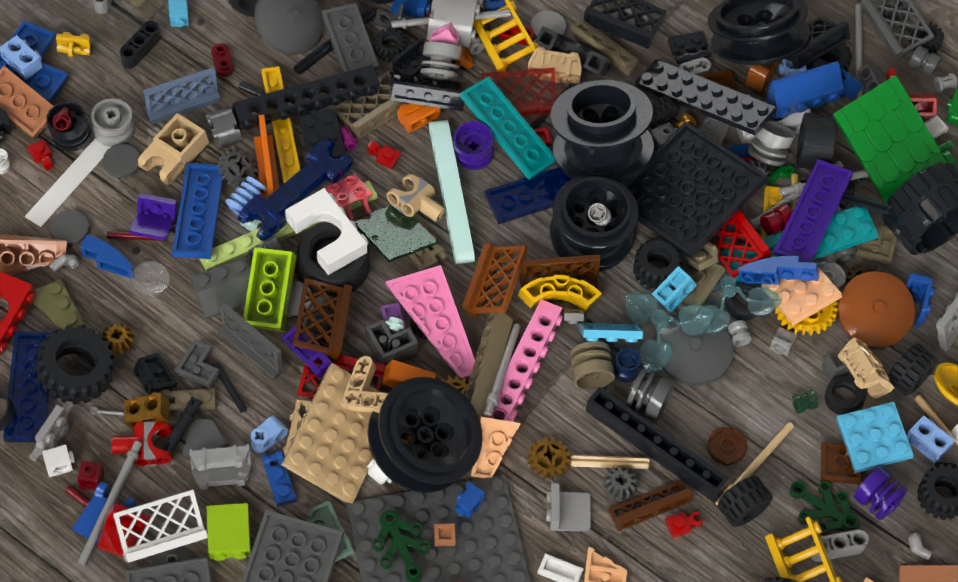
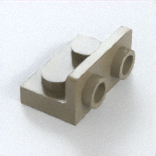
(704, 258)

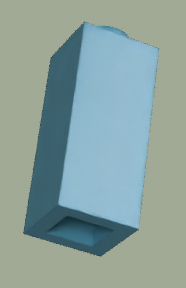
(178, 13)

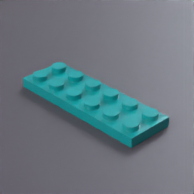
(508, 128)

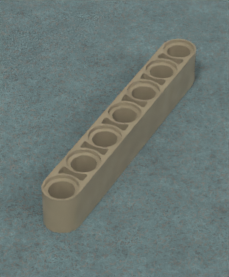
(488, 360)

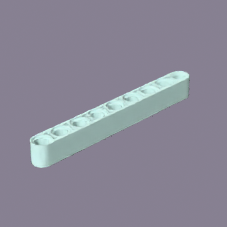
(451, 192)

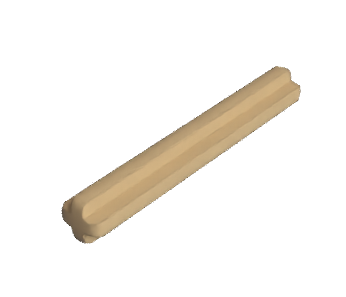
(609, 461)

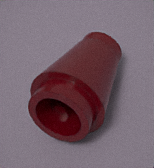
(62, 119)

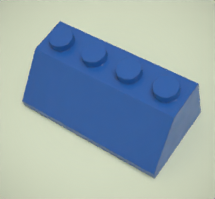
(806, 90)

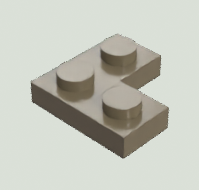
(879, 250)

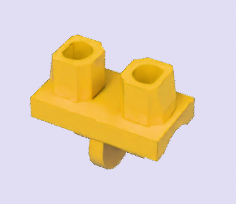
(73, 44)

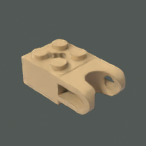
(173, 148)

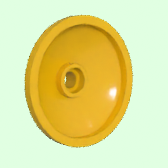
(947, 381)

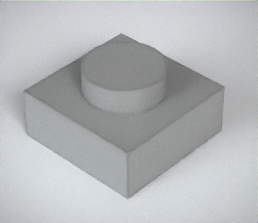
(573, 316)

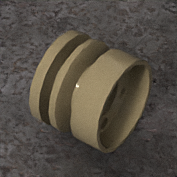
(592, 365)

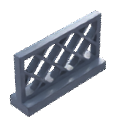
(189, 100)

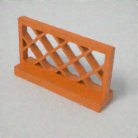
(266, 160)

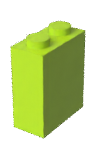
(228, 531)

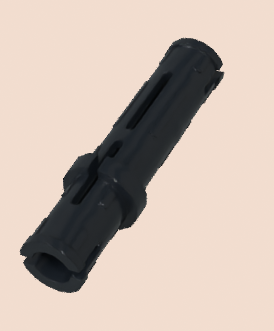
(182, 424)

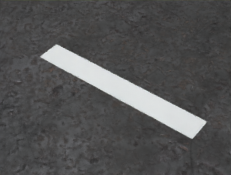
(67, 183)

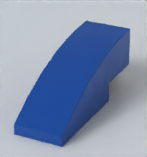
(106, 256)

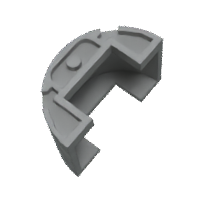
(460, 14)

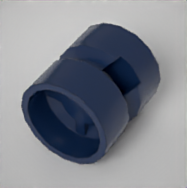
(627, 365)

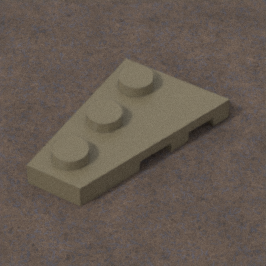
(706, 281)

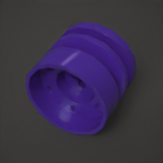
(473, 136)
(883, 496)

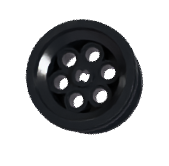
(578, 235)

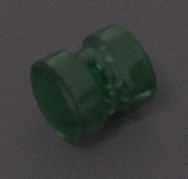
(805, 401)

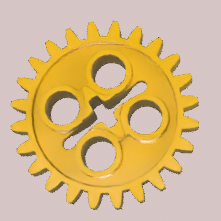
(815, 322)

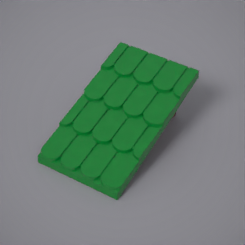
(888, 136)

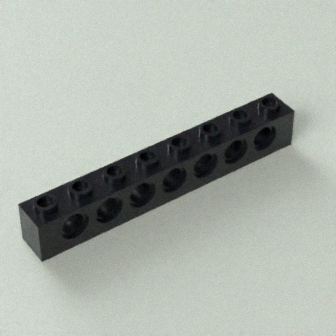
(330, 85)

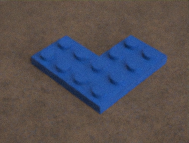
(48, 80)

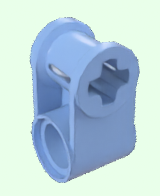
(268, 434)

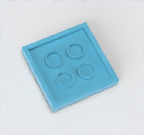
(610, 331)
(874, 437)

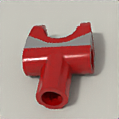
(147, 434)

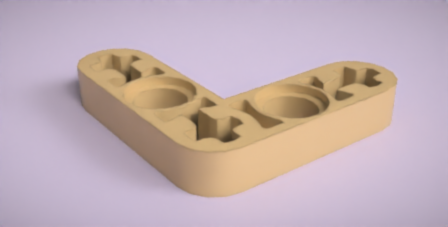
(361, 393)

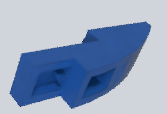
(772, 269)

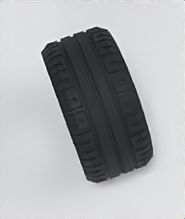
(318, 238)

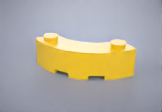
(560, 288)

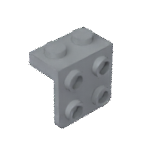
(568, 510)

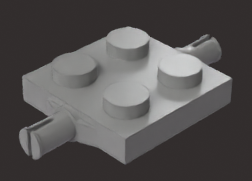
(52, 430)

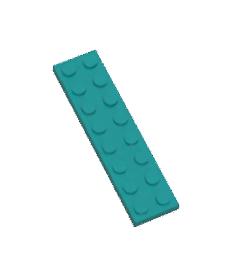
(845, 231)

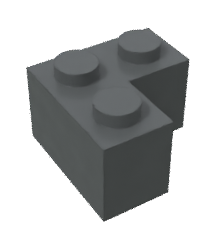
(389, 346)

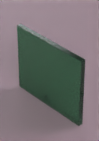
(394, 233)

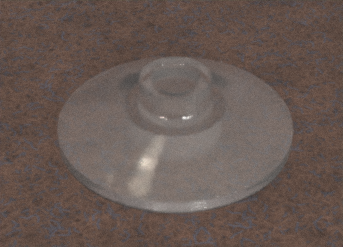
(150, 271)

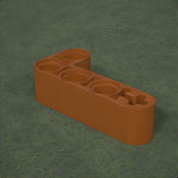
(760, 75)

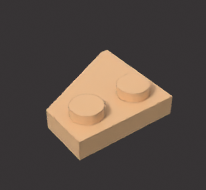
(602, 569)

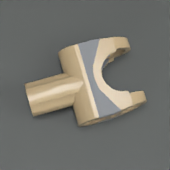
(416, 199)

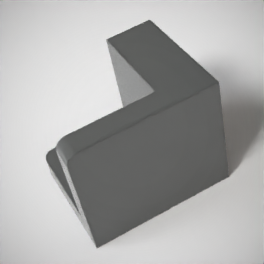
(834, 368)

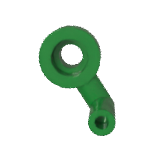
(946, 154)

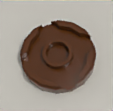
(727, 446)

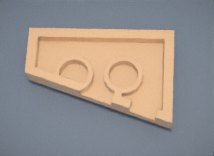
(496, 438)

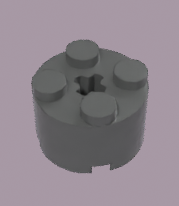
(224, 127)

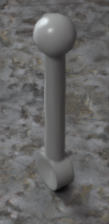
(94, 411)

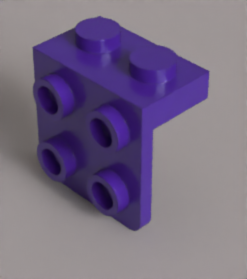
(154, 217)

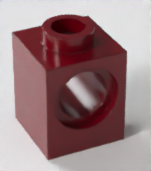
(90, 475)

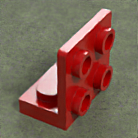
(109, 537)

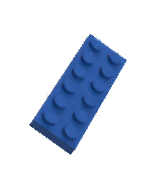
(198, 211)

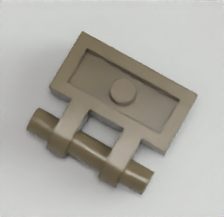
(427, 259)

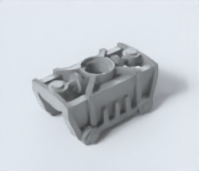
(221, 466)

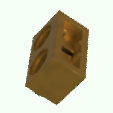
(146, 409)

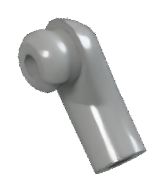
(68, 260)

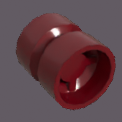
(776, 220)

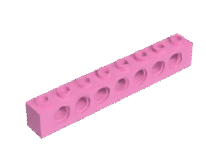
(544, 313)

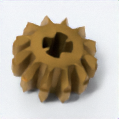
(114, 333)

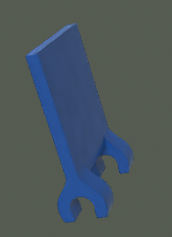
(93, 510)

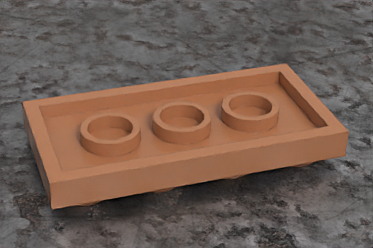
(22, 103)

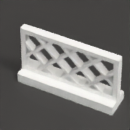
(164, 543)

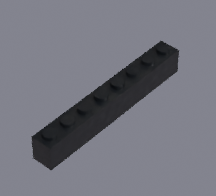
(656, 444)

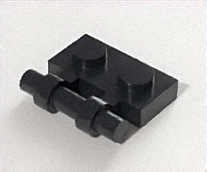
(689, 43)

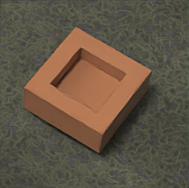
(444, 534)

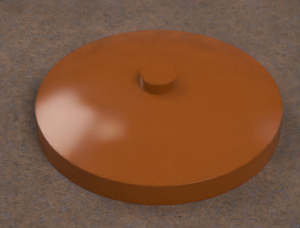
(876, 309)

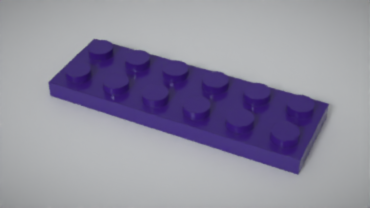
(814, 211)

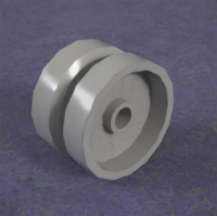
(112, 122)

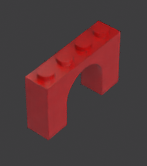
(19, 296)

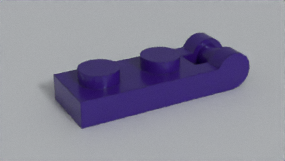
(307, 356)

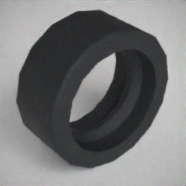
(734, 311)
(839, 408)

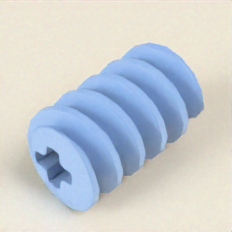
(244, 194)

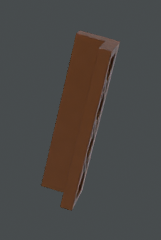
(650, 509)

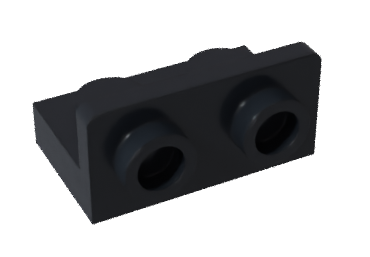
(154, 374)

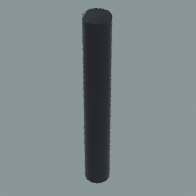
(230, 388)

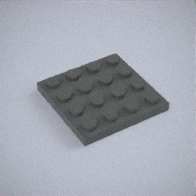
(292, 551)

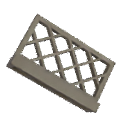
(369, 121)

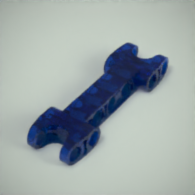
(318, 169)

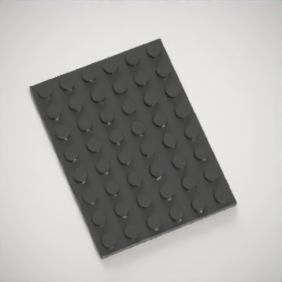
(485, 544)

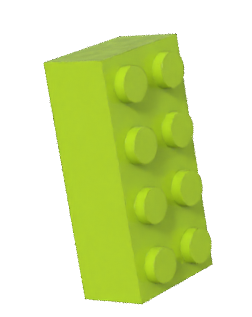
(269, 289)

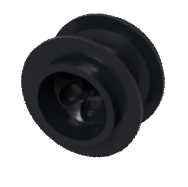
(603, 130)

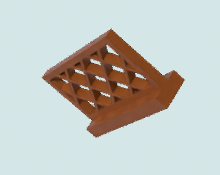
(482, 278)

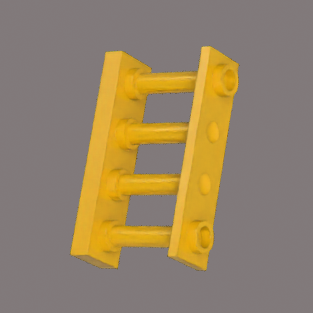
(494, 50)
(784, 562)

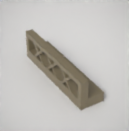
(600, 43)

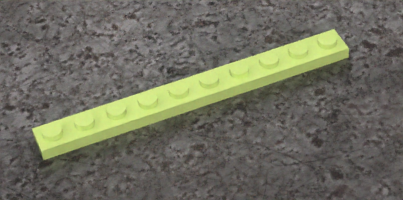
(239, 246)

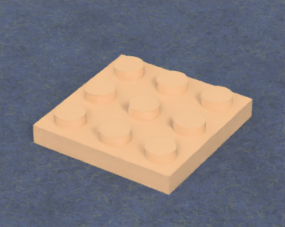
(804, 297)

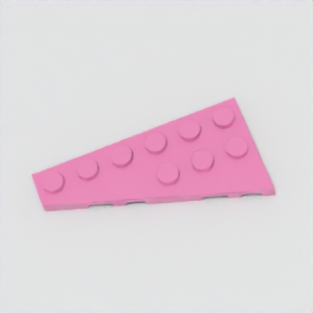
(432, 308)

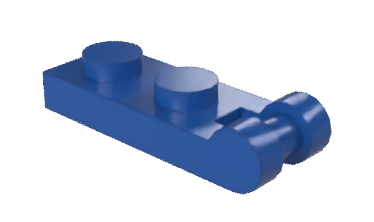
(278, 479)

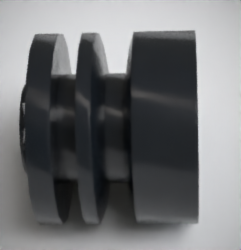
(79, 132)

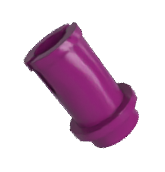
(350, 142)

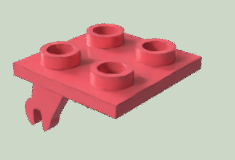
(350, 191)

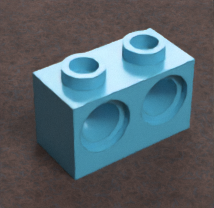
(674, 289)

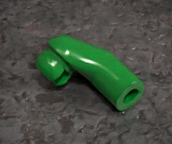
(781, 172)

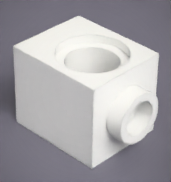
(58, 460)

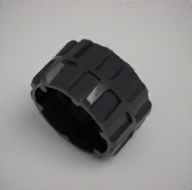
(925, 209)

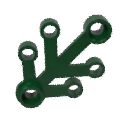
(826, 509)
(400, 542)

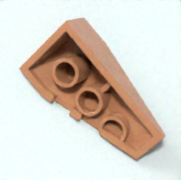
(26, 253)
(928, 573)

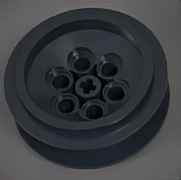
(758, 30)
(447, 414)

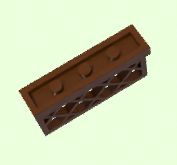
(587, 273)
(337, 325)

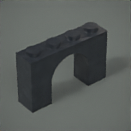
(559, 43)

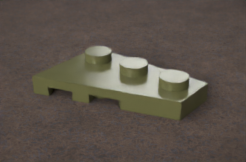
(57, 305)

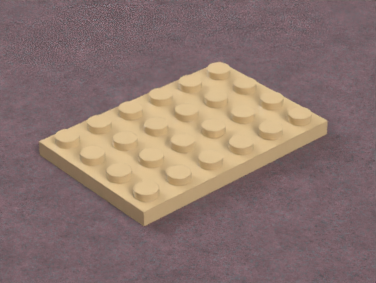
(332, 440)

